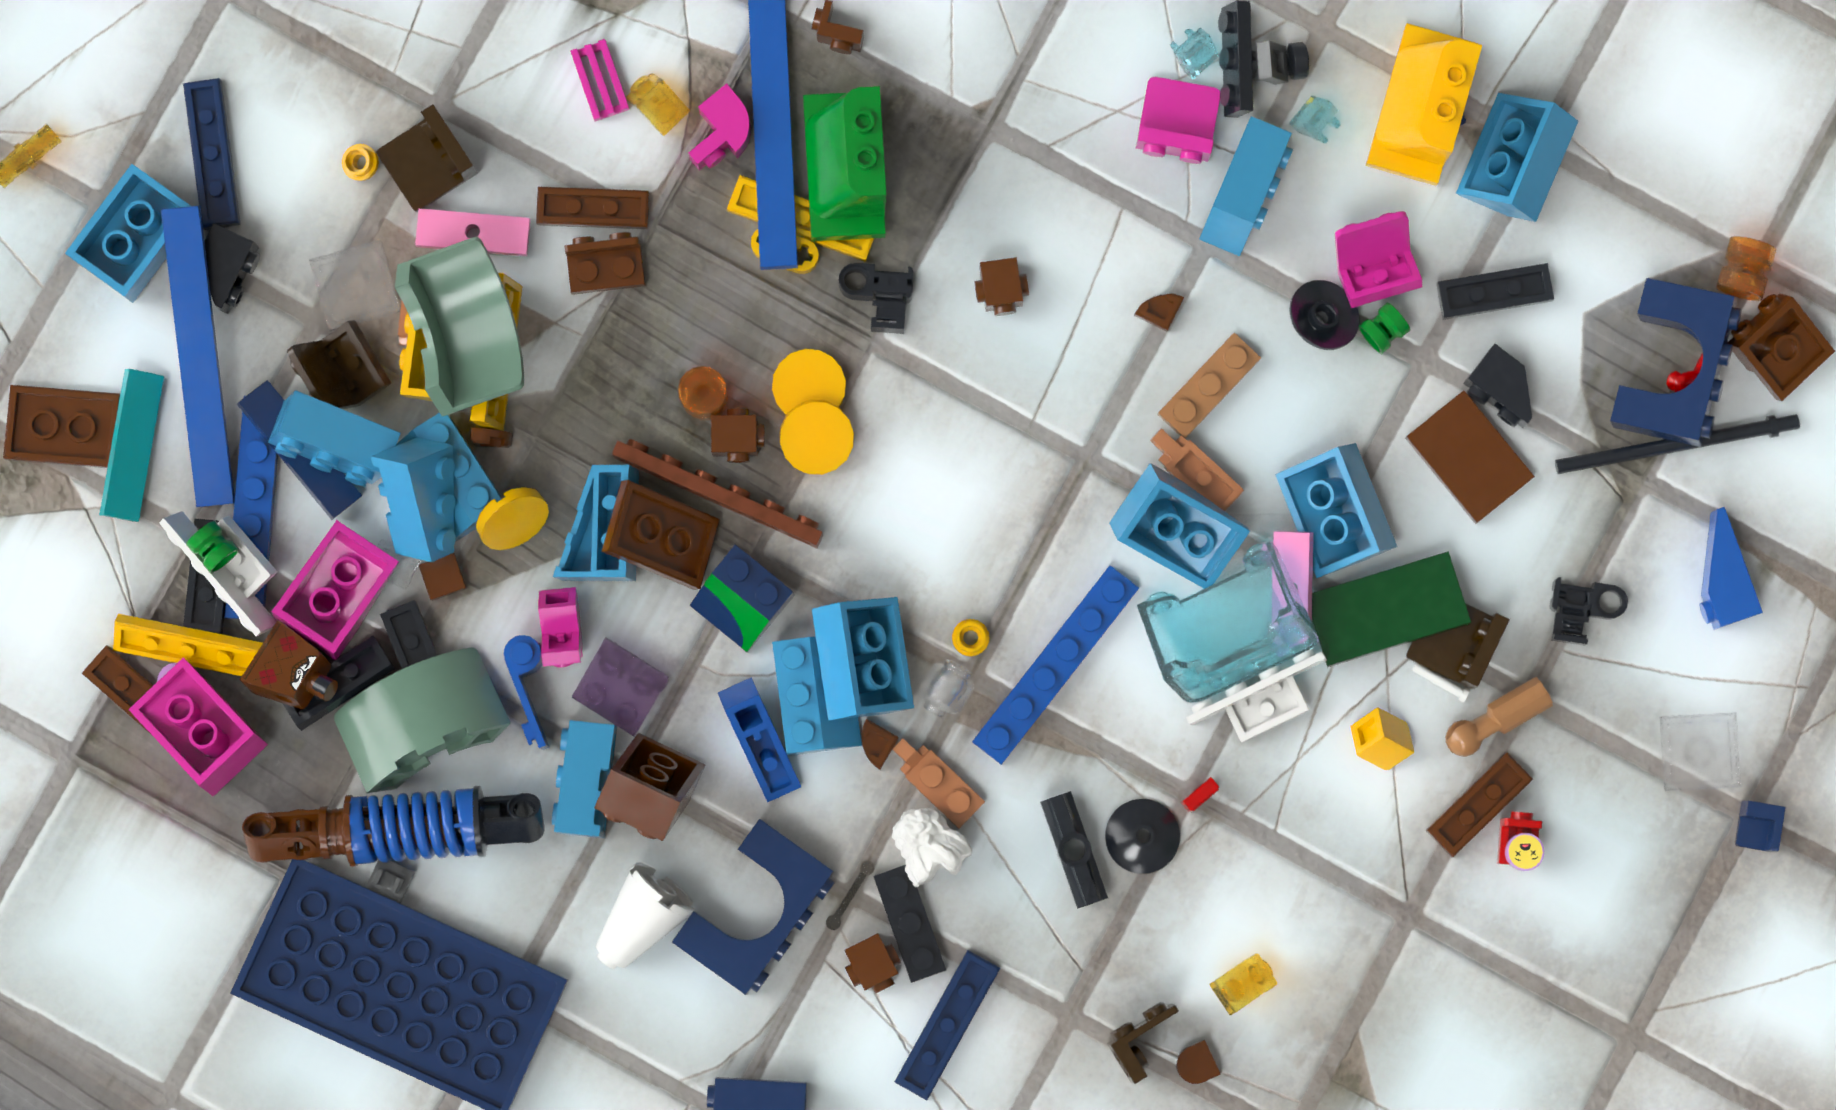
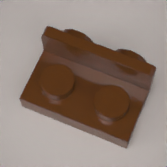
(605, 263)

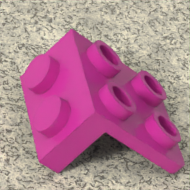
(1178, 120)
(1376, 259)

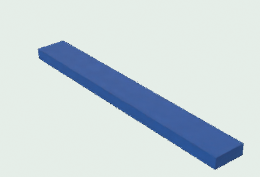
(772, 134)
(198, 356)

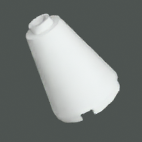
(641, 916)

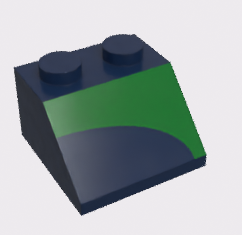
(741, 598)

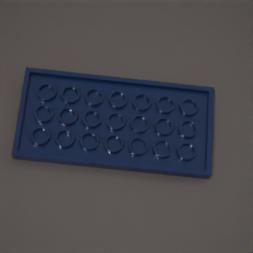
(399, 986)

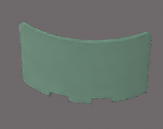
(465, 323)
(419, 713)

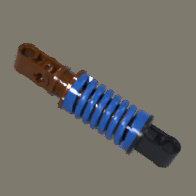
(398, 829)

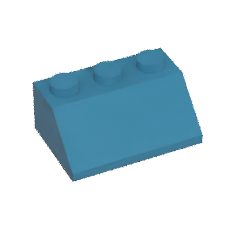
(1517, 156)
(471, 483)
(1339, 506)
(804, 703)

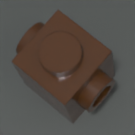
(1001, 286)
(736, 435)
(872, 964)

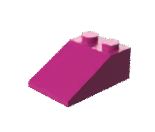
(335, 590)
(198, 727)

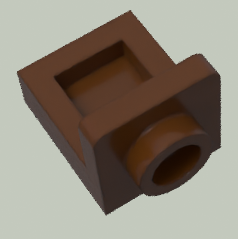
(839, 37)

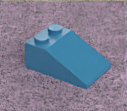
(1178, 527)

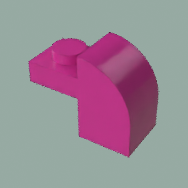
(731, 128)
(560, 627)

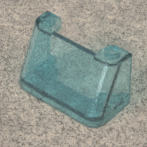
(1229, 627)

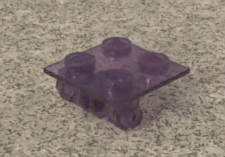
(620, 686)

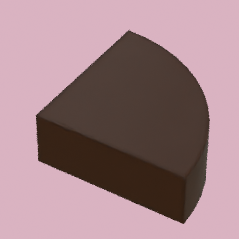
(1160, 310)
(491, 438)
(877, 743)

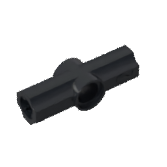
(1082, 874)

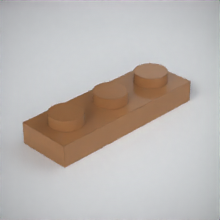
(1209, 386)

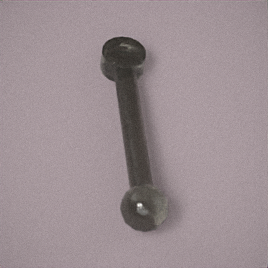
(833, 922)

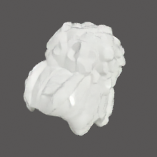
(929, 844)

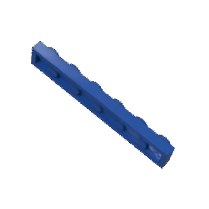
(254, 494)
(1055, 665)

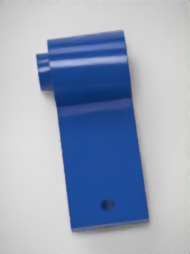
(523, 659)

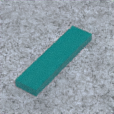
(131, 445)

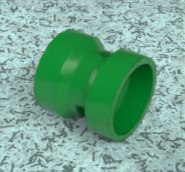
(1384, 328)
(212, 547)

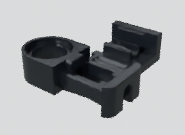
(889, 293)
(1574, 609)

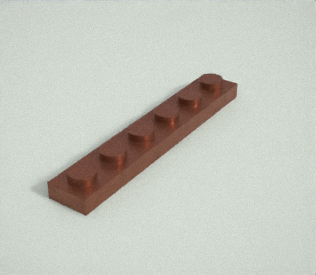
(704, 485)

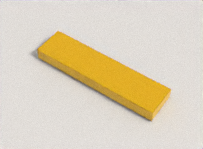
(744, 204)
(174, 642)

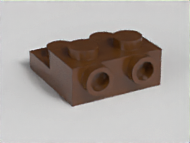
(1780, 345)

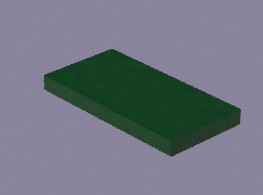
(1388, 609)

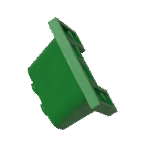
(845, 164)

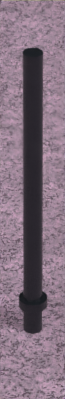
(1771, 426)

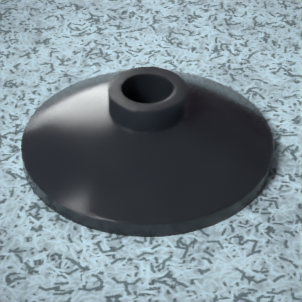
(1330, 304)
(1122, 840)

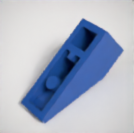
(1726, 582)
(759, 739)

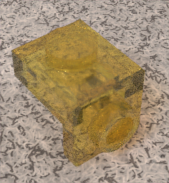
(657, 102)
(1243, 983)

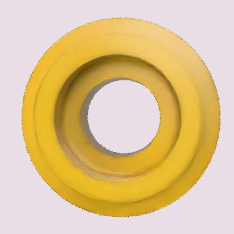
(350, 160)
(970, 625)

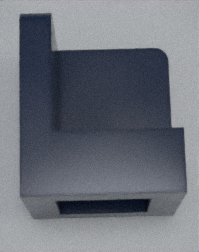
(1760, 826)

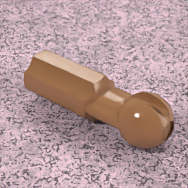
(1502, 715)

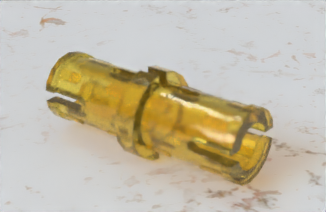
(27, 154)

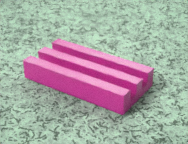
(590, 50)

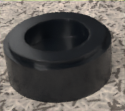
(1297, 61)

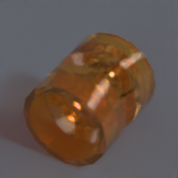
(1746, 255)
(703, 393)

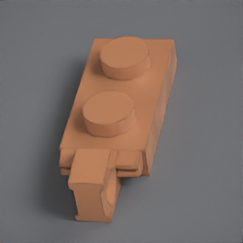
(1196, 469)
(938, 783)

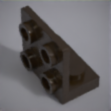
(426, 161)
(1463, 651)
(1132, 1059)

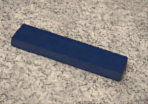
(211, 153)
(328, 489)
(947, 1025)

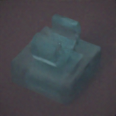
(1195, 52)
(1314, 117)

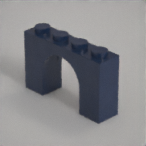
(1685, 413)
(744, 961)
(756, 1094)

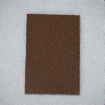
(60, 426)
(1469, 457)
(660, 535)

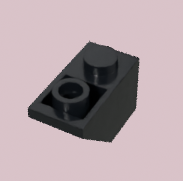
(228, 262)
(1503, 384)

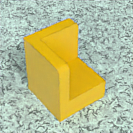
(1382, 739)

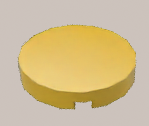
(807, 377)
(816, 437)
(512, 519)

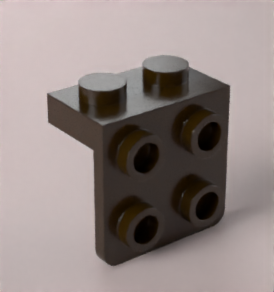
(339, 367)

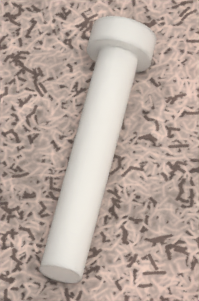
(1442, 682)

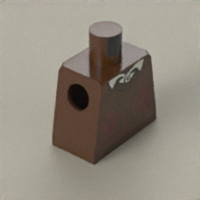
(289, 670)

